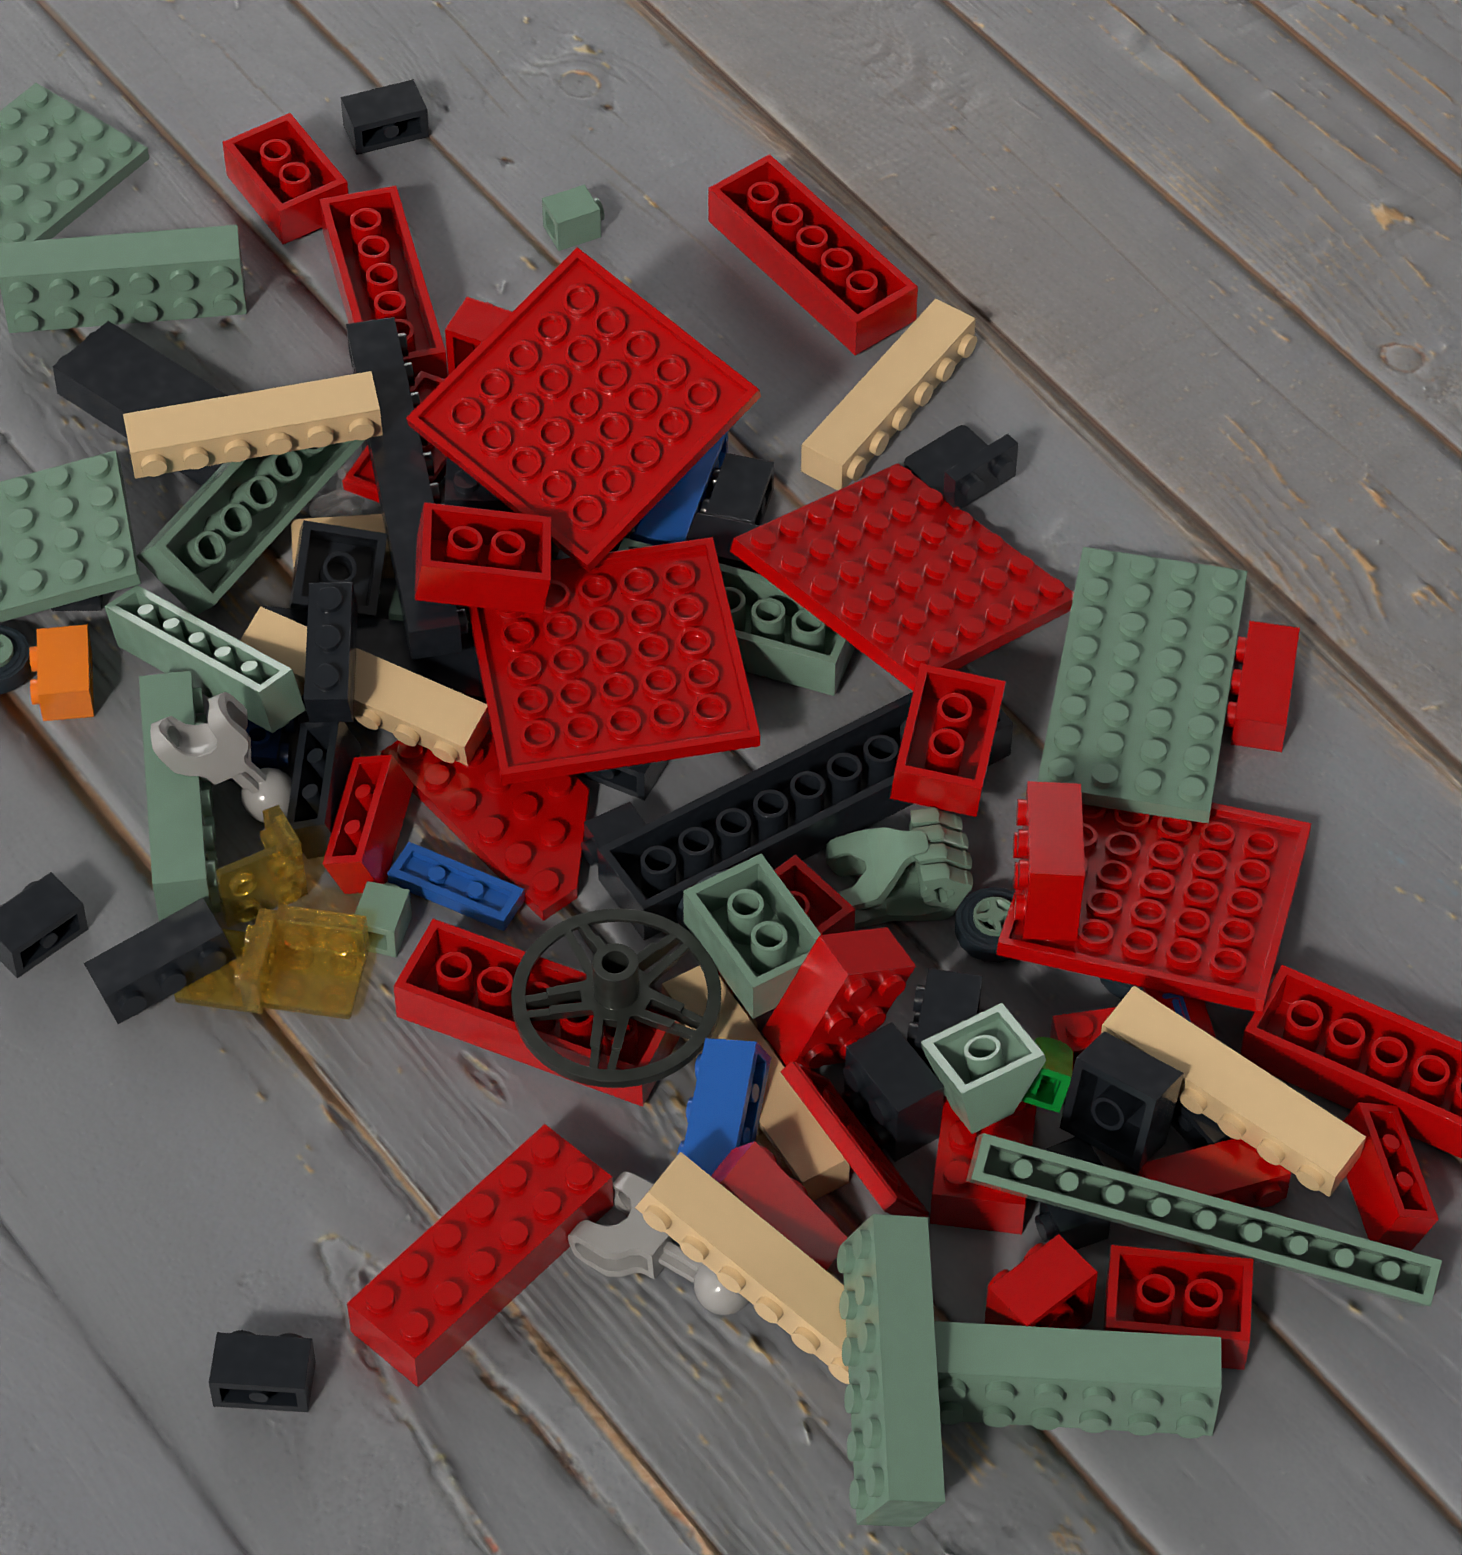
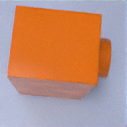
(63, 673)

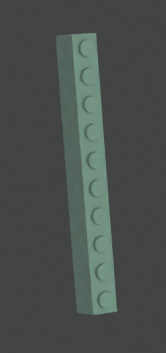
(1204, 1220)

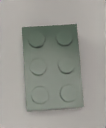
(751, 931)

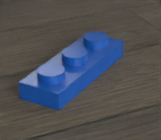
(456, 886)

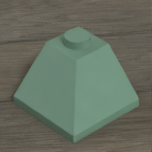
(984, 1066)

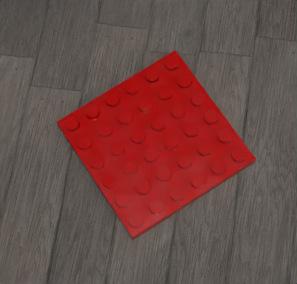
(583, 408)
(904, 574)
(617, 667)
(1179, 903)

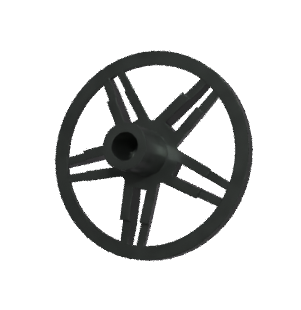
(614, 994)

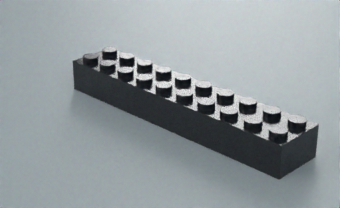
(773, 811)

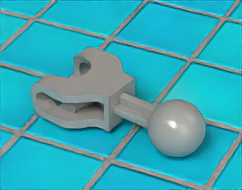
(221, 752)
(641, 1249)

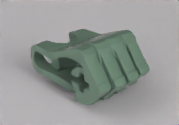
(905, 873)

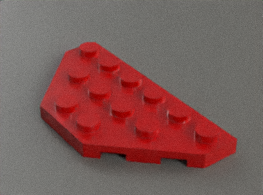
(519, 830)

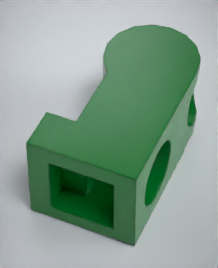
(1054, 1077)

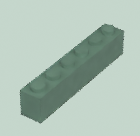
(218, 662)

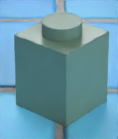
(572, 217)
(387, 916)

